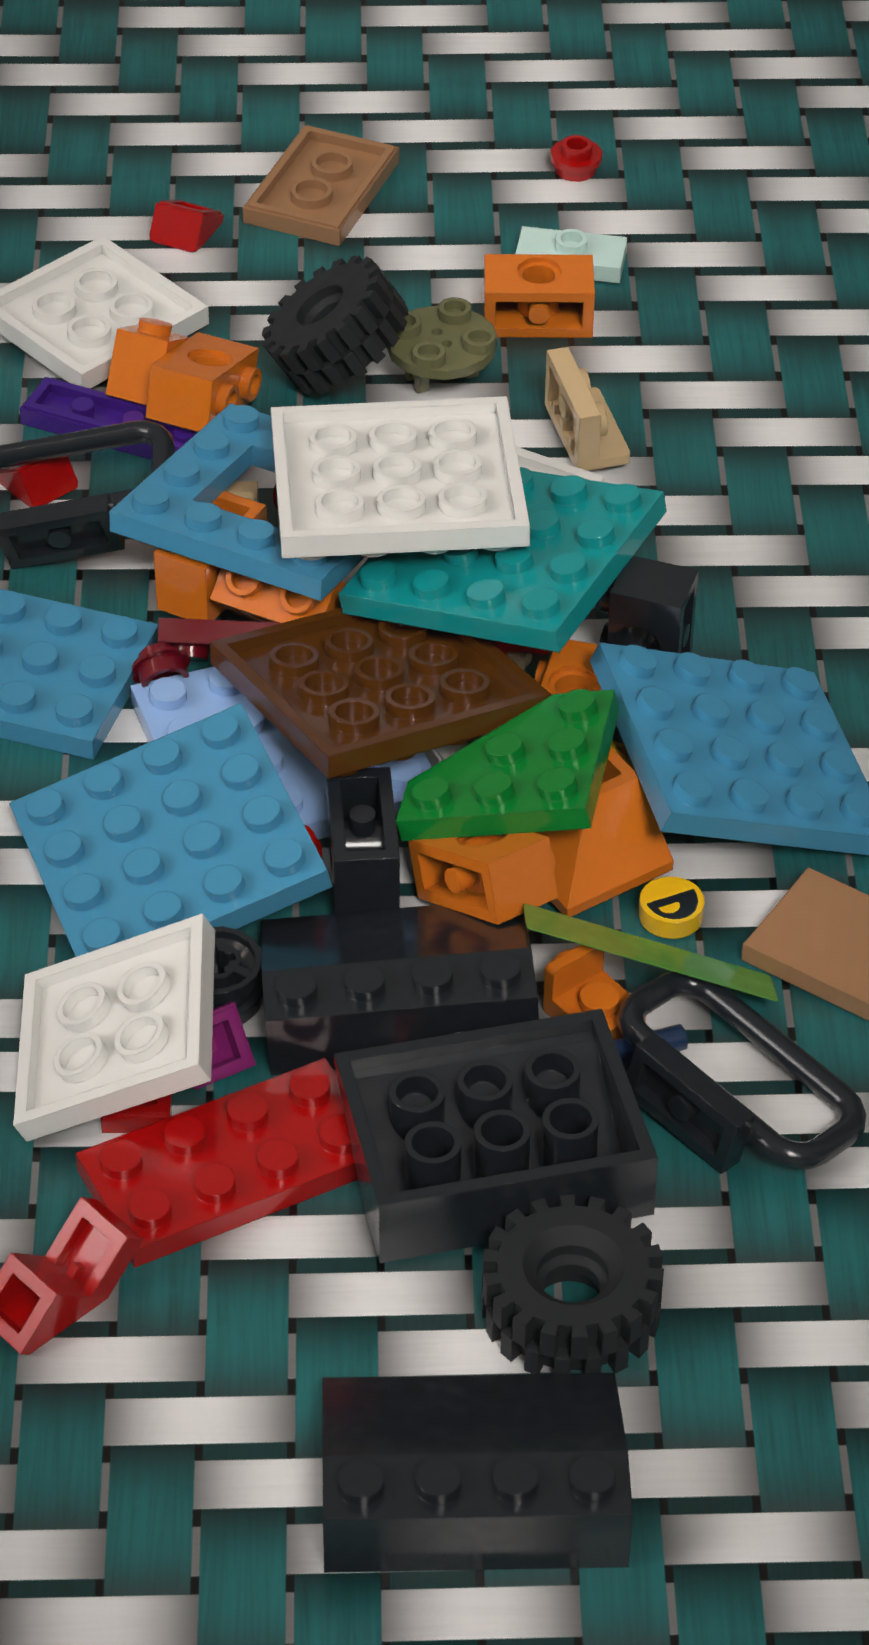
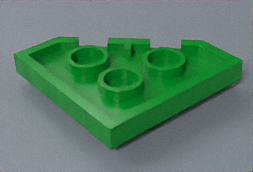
(521, 777)

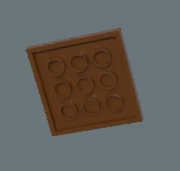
(373, 688)

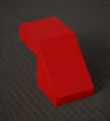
(75, 1276)

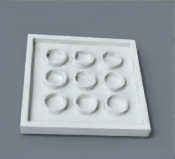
(398, 478)

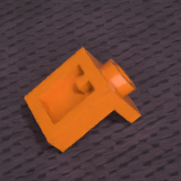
(579, 984)

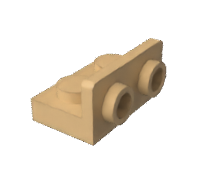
(581, 415)

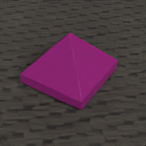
(229, 1044)

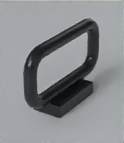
(76, 525)
(705, 1112)

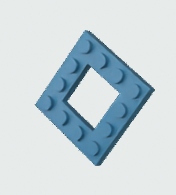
(178, 515)

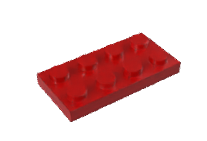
(224, 1161)

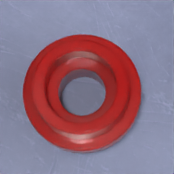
(576, 158)

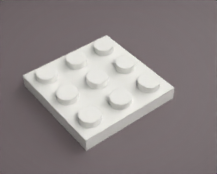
(74, 305)
(116, 1028)

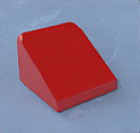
(183, 224)
(40, 481)

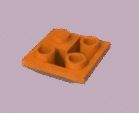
(618, 849)

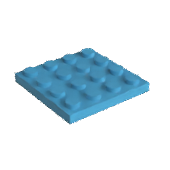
(737, 749)
(171, 836)

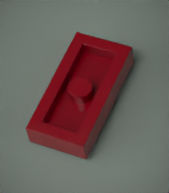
(196, 634)

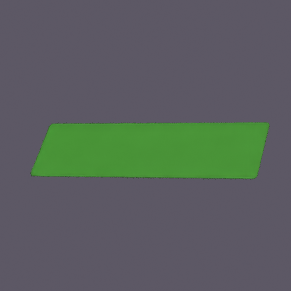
(649, 952)

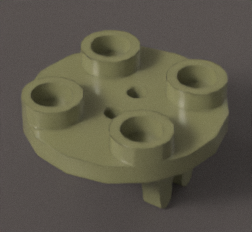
(444, 343)

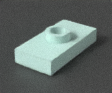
(607, 250)

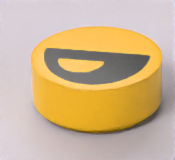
(671, 907)

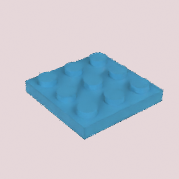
(65, 672)

